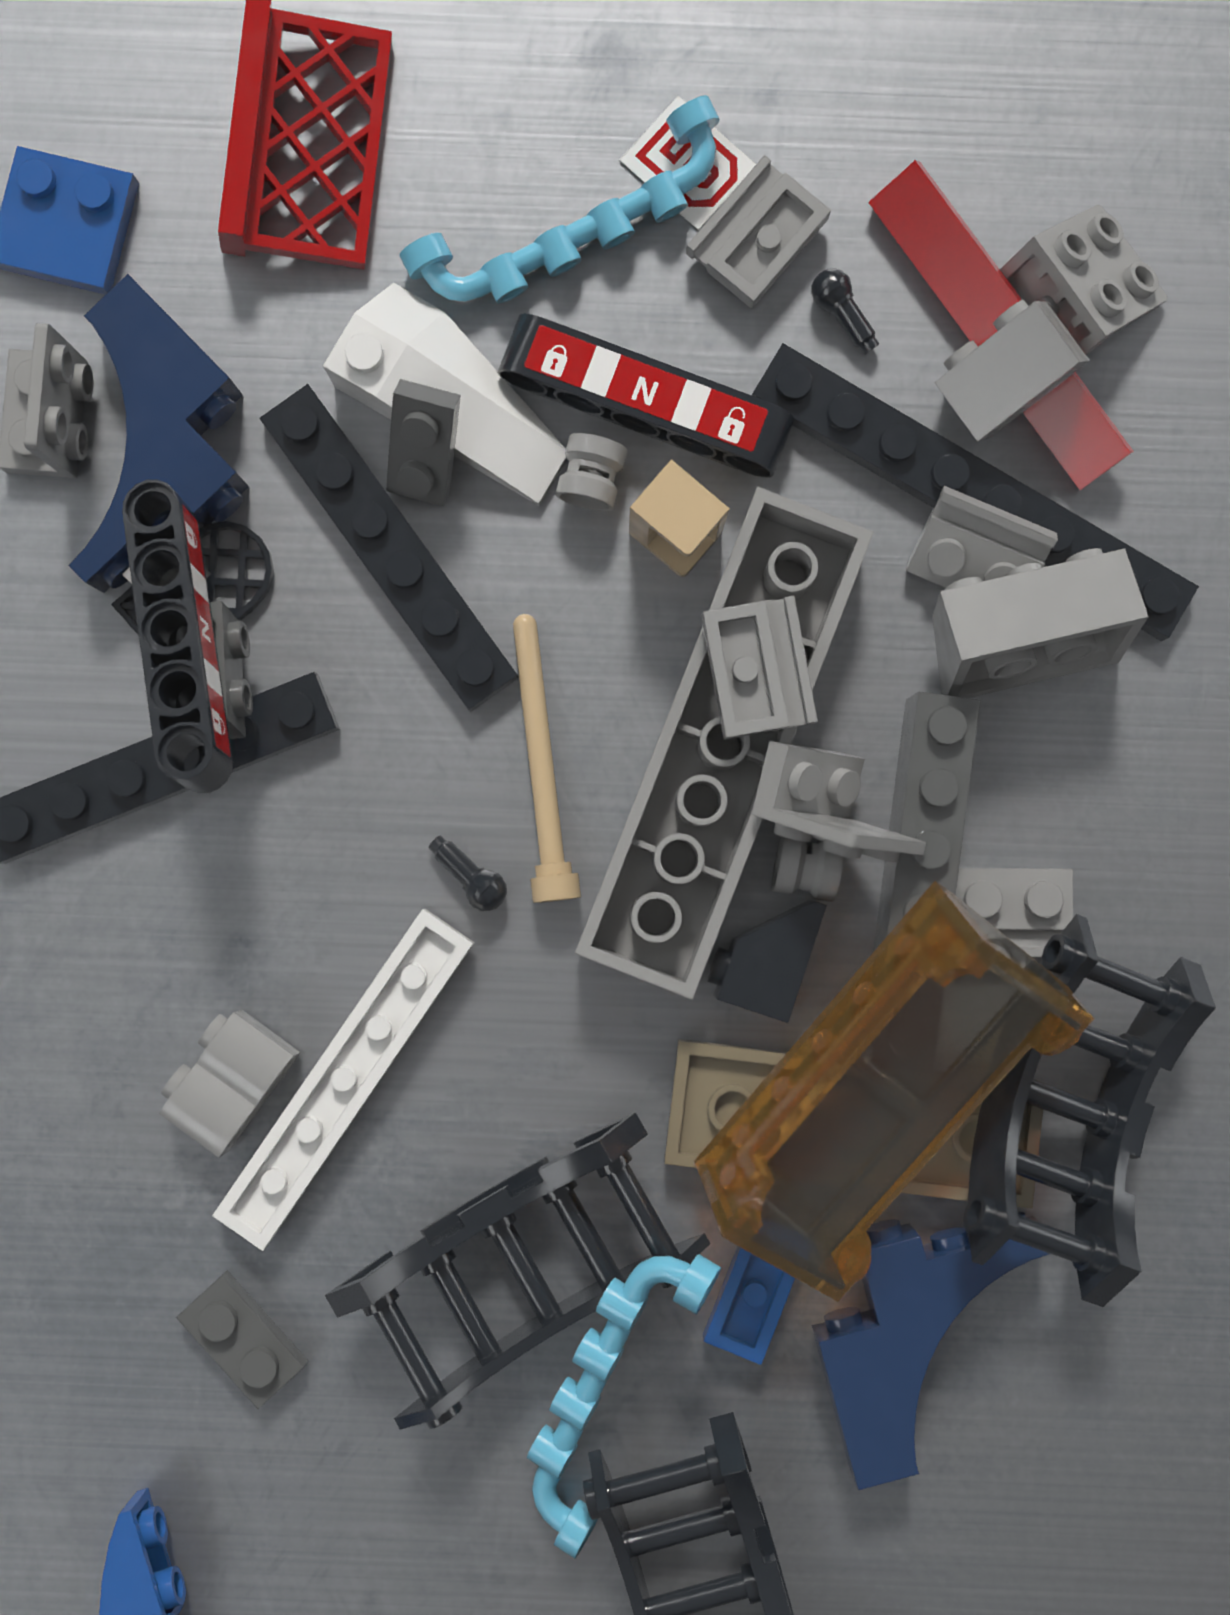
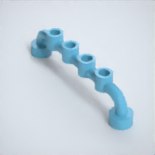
(559, 245)
(598, 1357)

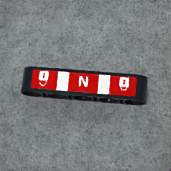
(646, 395)
(161, 612)

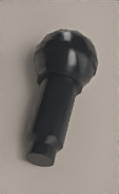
(833, 293)
(482, 887)

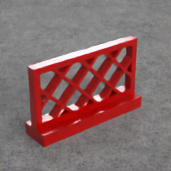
(251, 133)

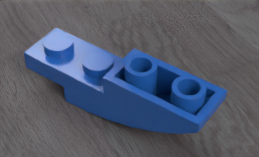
(138, 1566)

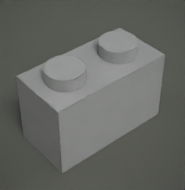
(1010, 369)

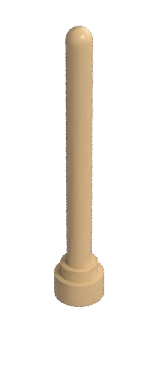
(554, 876)

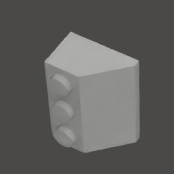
(1036, 623)

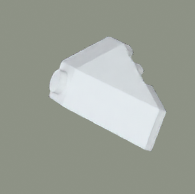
(417, 342)

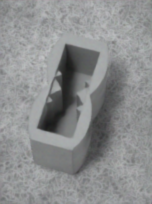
(228, 1081)

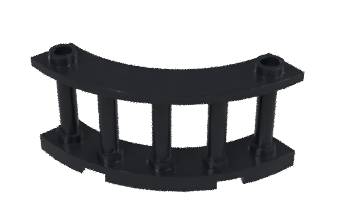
(1116, 1122)
(493, 1215)
(739, 1514)

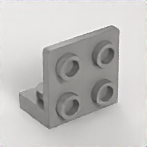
(1086, 276)
(45, 407)
(814, 795)

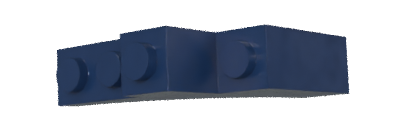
(169, 402)
(882, 1354)

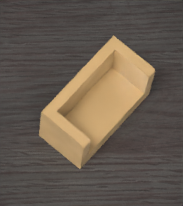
(677, 519)

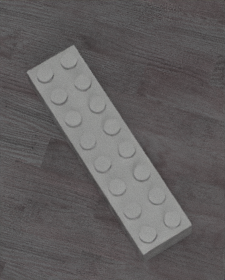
(699, 791)

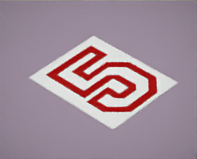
(659, 152)

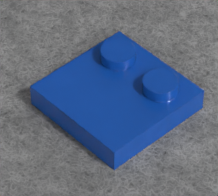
(65, 220)

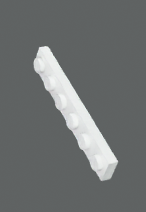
(343, 1079)

